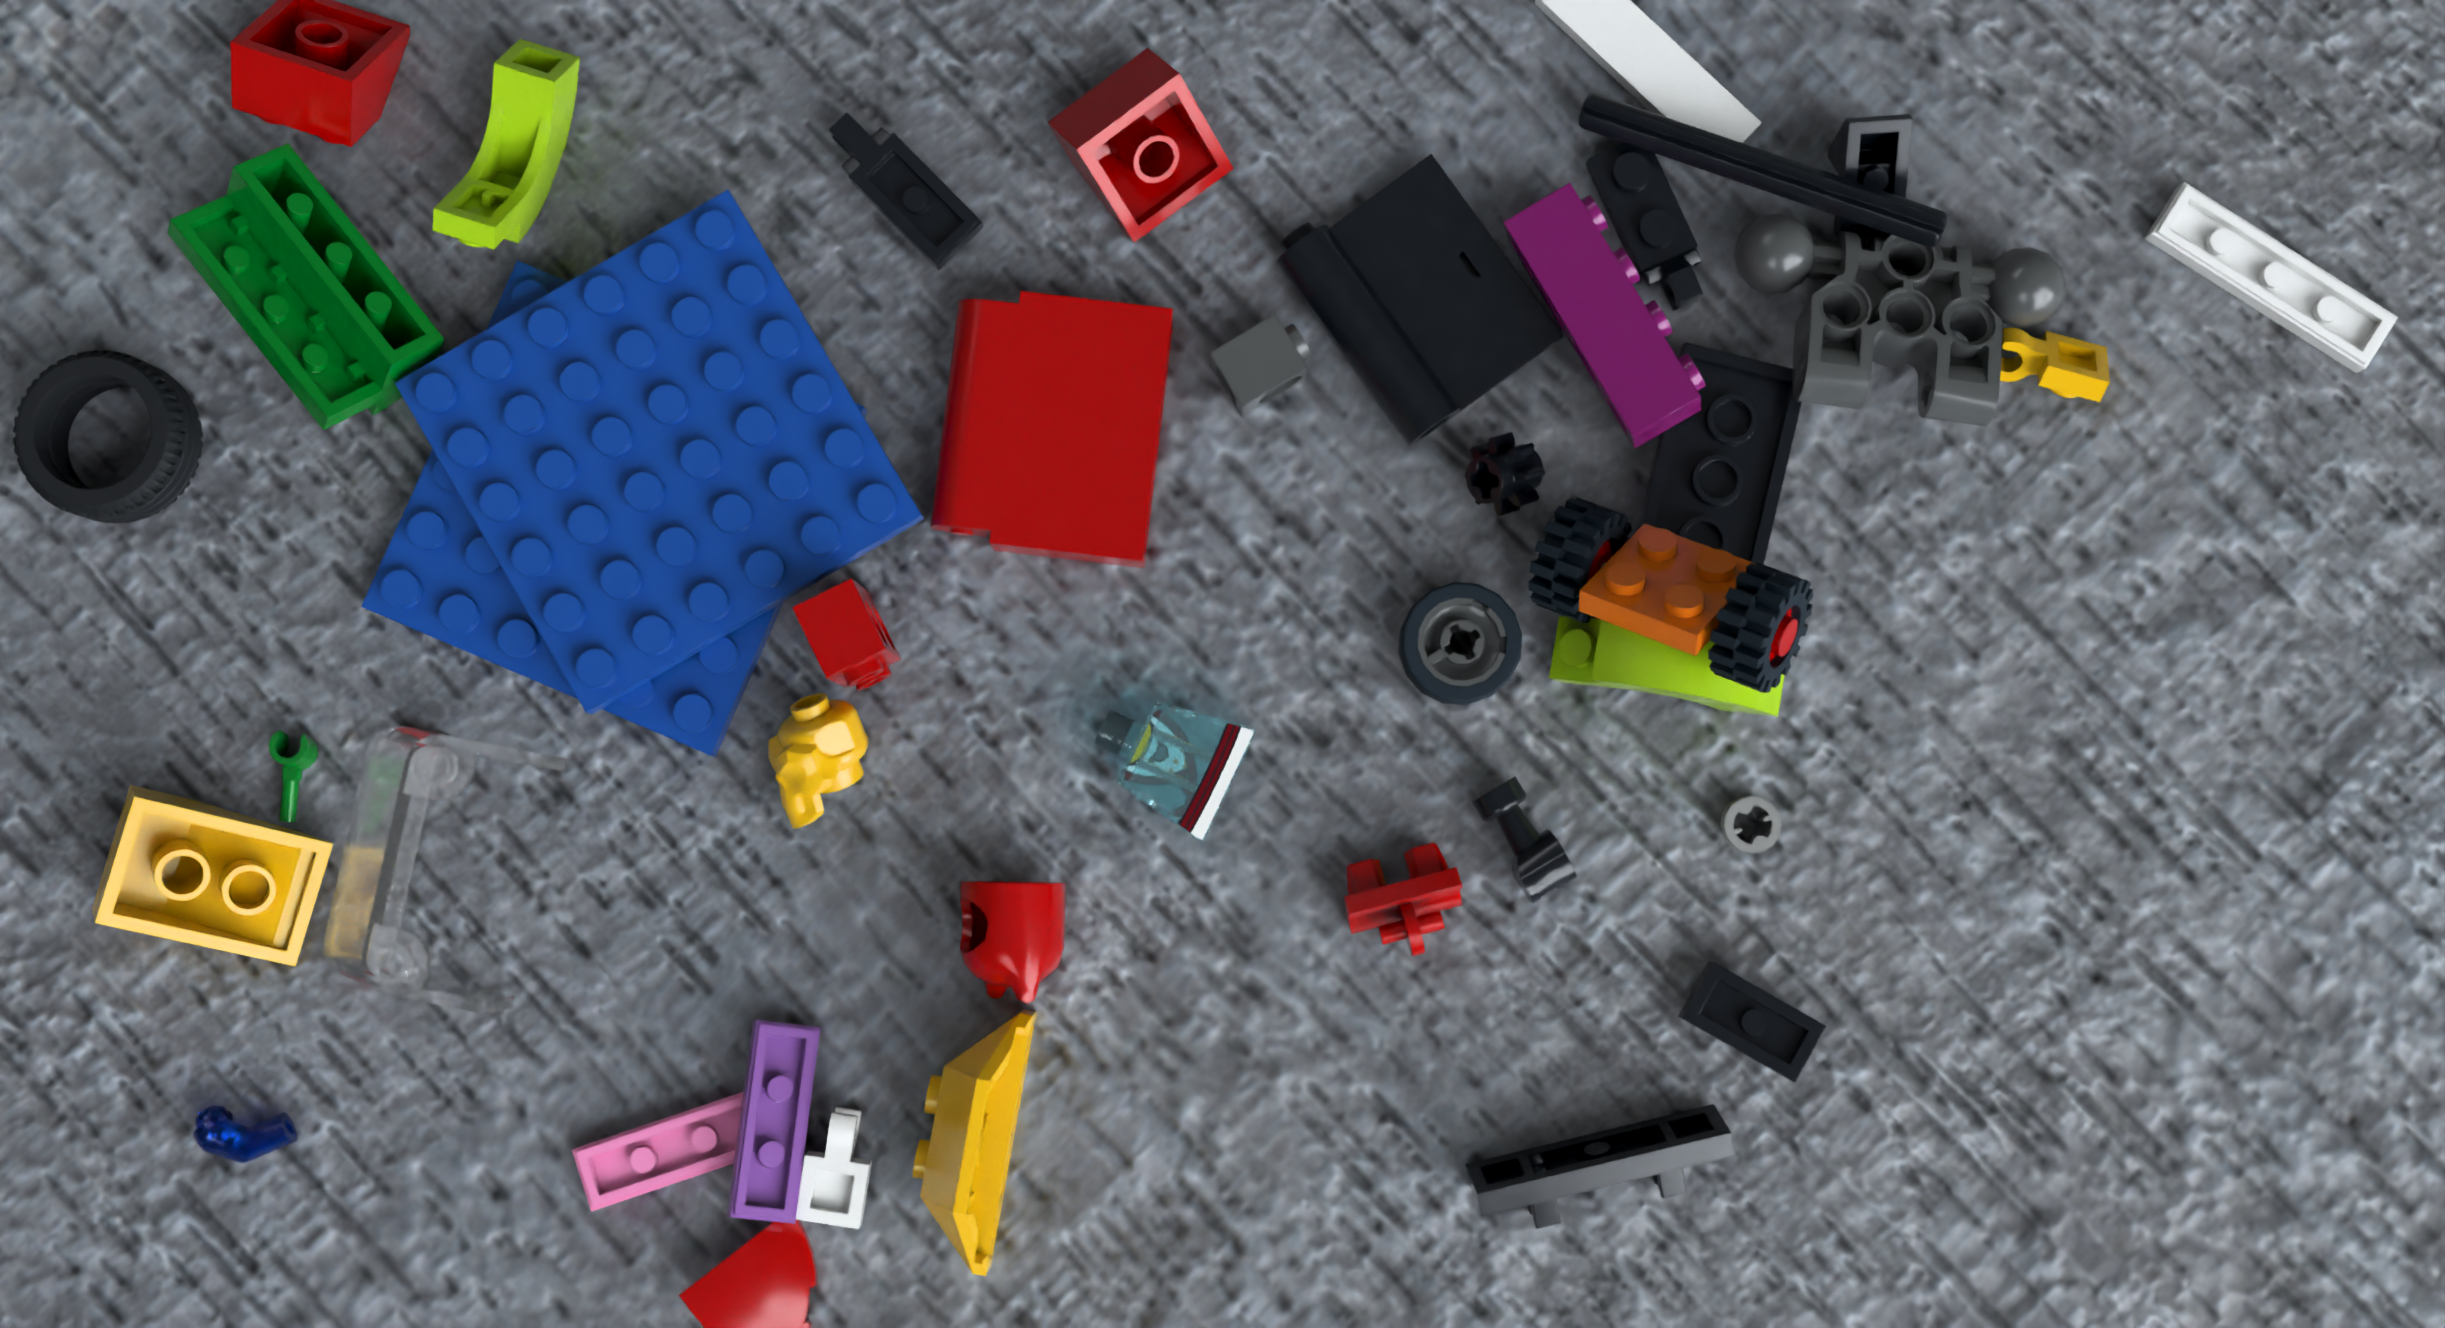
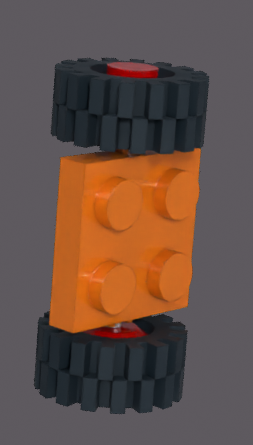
(1672, 592)

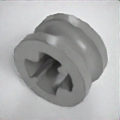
(1756, 843)

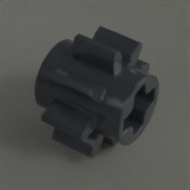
(1504, 474)

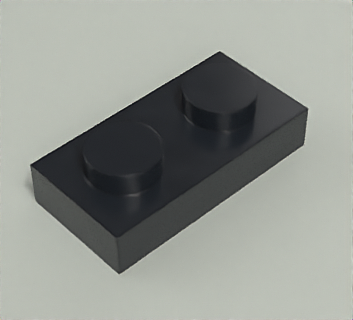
(1752, 1021)

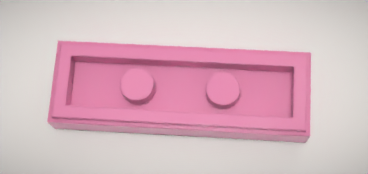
(659, 1152)

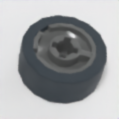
(1453, 676)

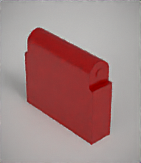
(1054, 426)

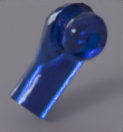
(223, 1137)

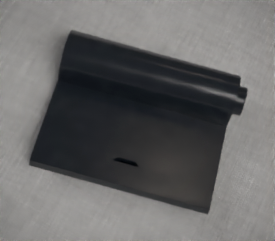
(1411, 312)

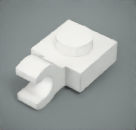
(835, 1181)

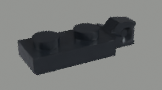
(906, 191)
(1648, 220)

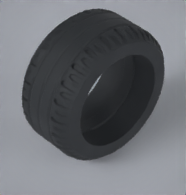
(51, 409)

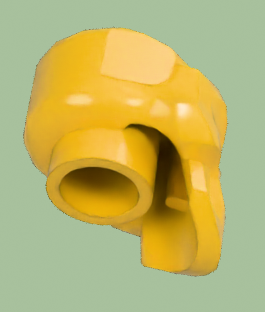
(816, 754)

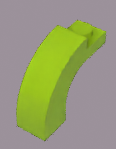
(520, 148)
(1621, 659)

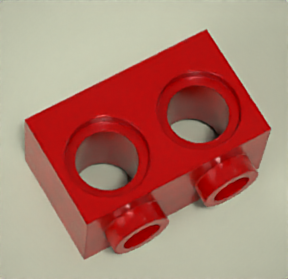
(848, 635)

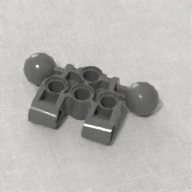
(1863, 290)

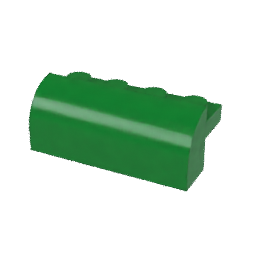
(307, 288)

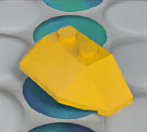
(973, 1138)

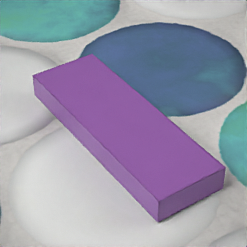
(773, 1122)

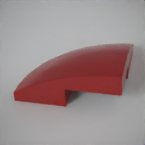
(759, 1283)

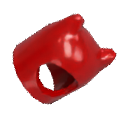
(1012, 934)

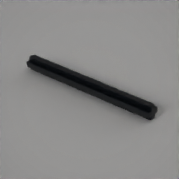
(1763, 170)

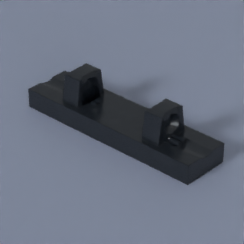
(1600, 1160)

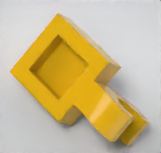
(2060, 362)

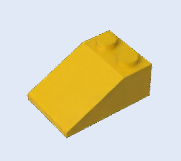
(210, 877)

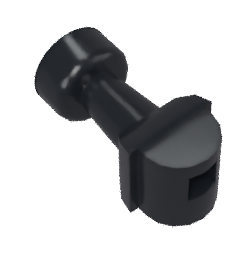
(1538, 858)

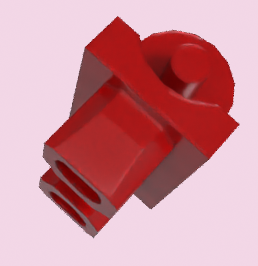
(1404, 907)

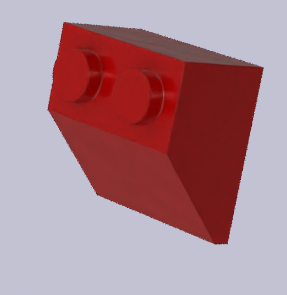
(317, 67)
(1141, 143)

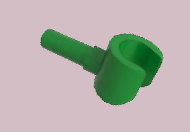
(291, 770)

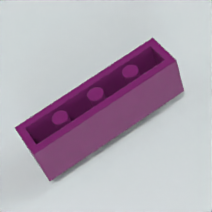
(1603, 314)

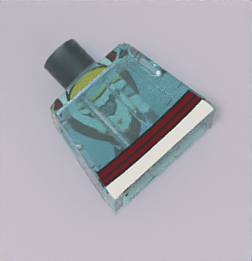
(1177, 762)

